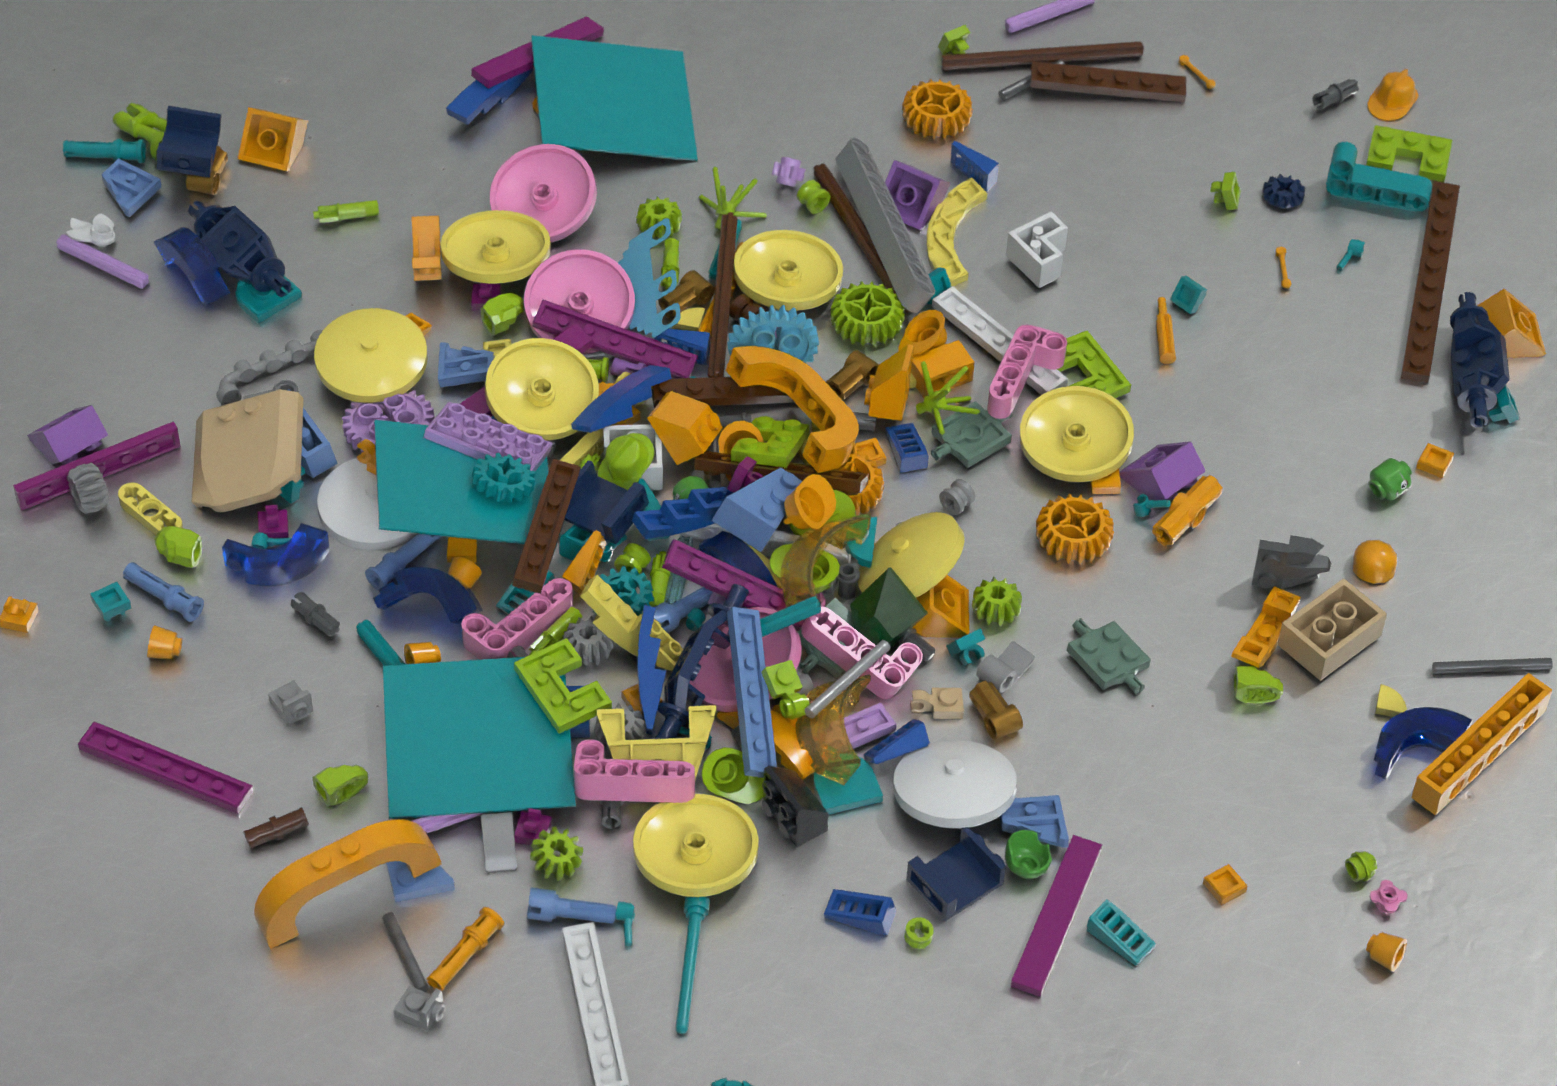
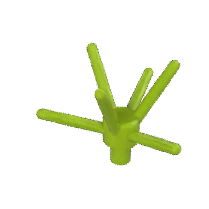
(724, 206)
(937, 401)

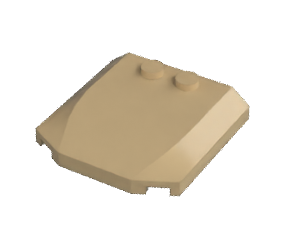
(247, 450)

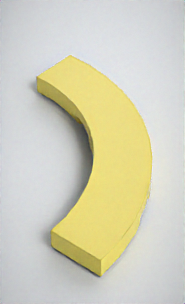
(944, 225)

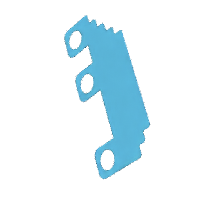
(638, 266)

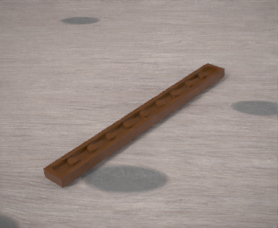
(1430, 282)

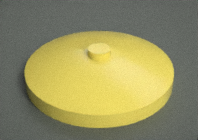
(495, 246)
(788, 269)
(370, 355)
(540, 387)
(1076, 434)
(918, 552)
(696, 846)

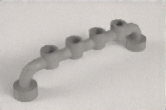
(268, 362)

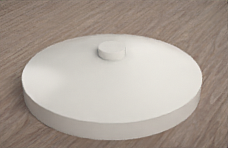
(350, 509)
(955, 784)

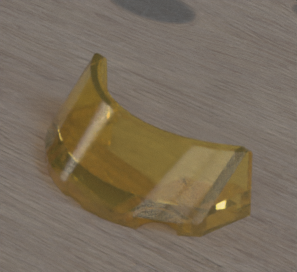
(799, 561)
(826, 733)

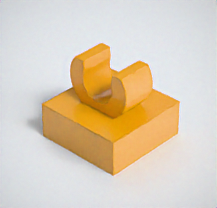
(18, 614)

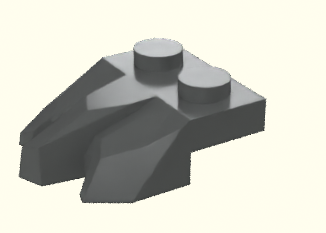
(1289, 564)

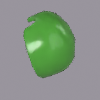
(1026, 855)

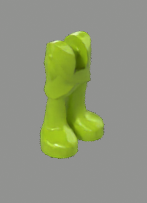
(140, 123)

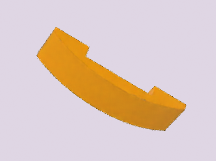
(1264, 634)
(784, 740)

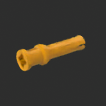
(473, 939)

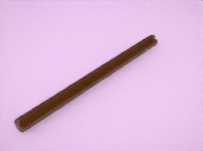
(1045, 55)
(852, 221)
(722, 296)

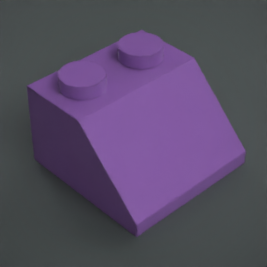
(915, 193)
(69, 435)
(1164, 470)

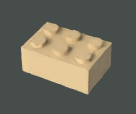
(1332, 629)

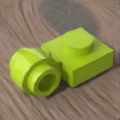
(784, 682)

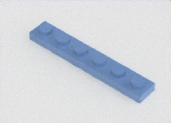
(751, 691)

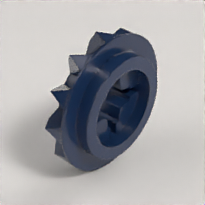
(1283, 198)

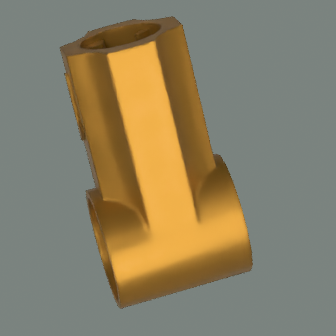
(205, 184)
(691, 290)
(853, 374)
(997, 715)

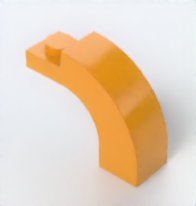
(426, 248)

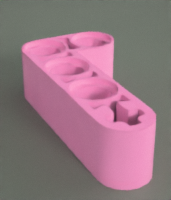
(1027, 348)
(519, 627)
(817, 630)
(630, 779)

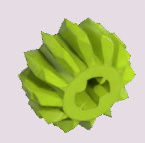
(655, 211)
(997, 601)
(544, 849)

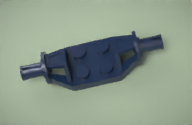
(240, 247)
(1477, 359)
(677, 688)

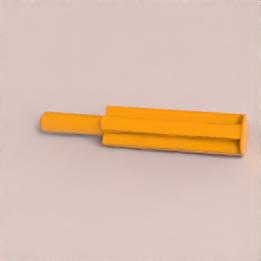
(1165, 333)

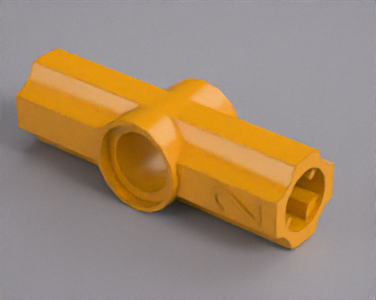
(1187, 510)

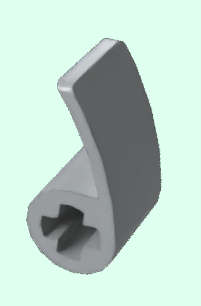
(1006, 668)
(498, 842)

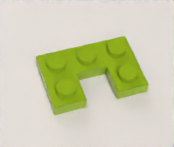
(1431, 150)
(1095, 364)
(783, 442)
(542, 678)

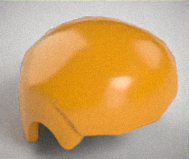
(1374, 561)

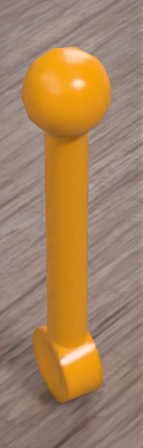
(1184, 60)
(1281, 253)

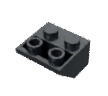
(792, 805)

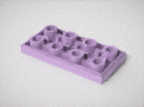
(480, 435)

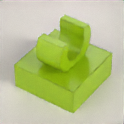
(955, 41)
(1227, 191)

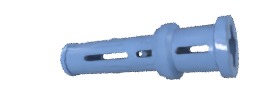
(396, 561)
(173, 596)

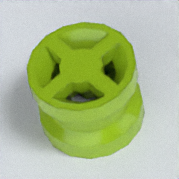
(813, 196)
(633, 557)

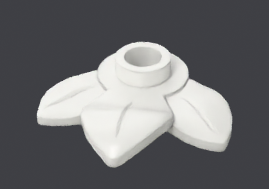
(98, 232)

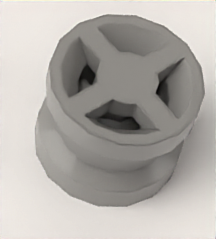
(957, 497)

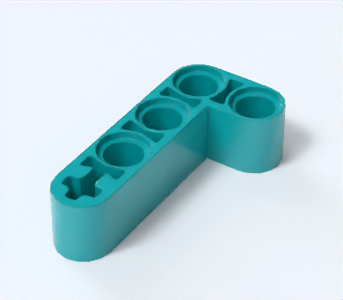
(1375, 184)

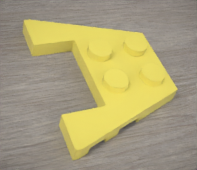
(675, 749)

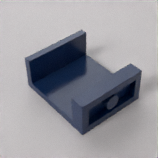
(189, 142)
(604, 505)
(957, 875)

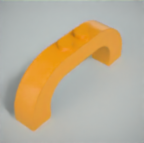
(837, 422)
(336, 864)

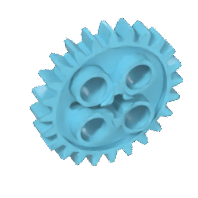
(794, 333)

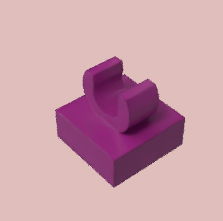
(482, 293)
(744, 475)
(273, 522)
(530, 826)

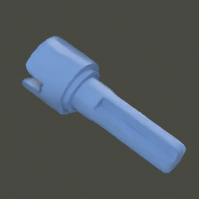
(670, 614)
(546, 905)

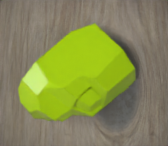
(501, 312)
(179, 545)
(1256, 685)
(340, 783)

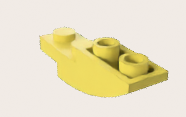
(623, 625)

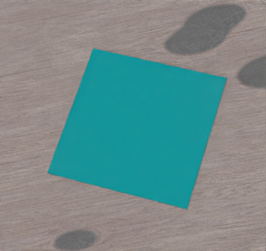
(613, 98)
(432, 491)
(470, 742)

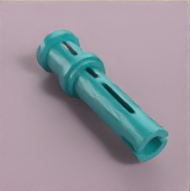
(117, 149)

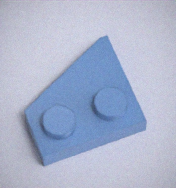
(130, 185)
(462, 365)
(1039, 815)
(407, 887)

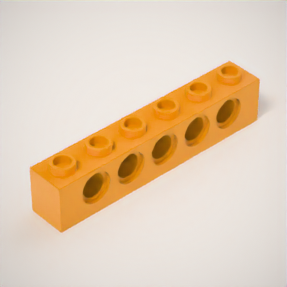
(1481, 744)

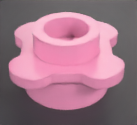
(1385, 903)

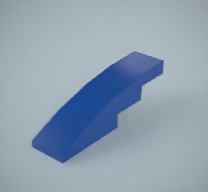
(479, 98)
(616, 401)
(681, 514)
(649, 679)

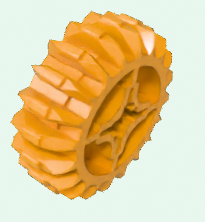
(937, 109)
(874, 490)
(1076, 523)

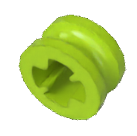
(911, 937)

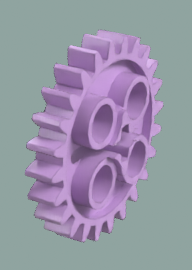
(403, 408)

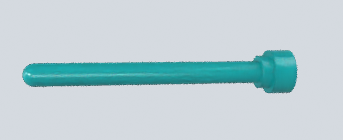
(695, 909)

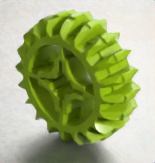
(851, 309)

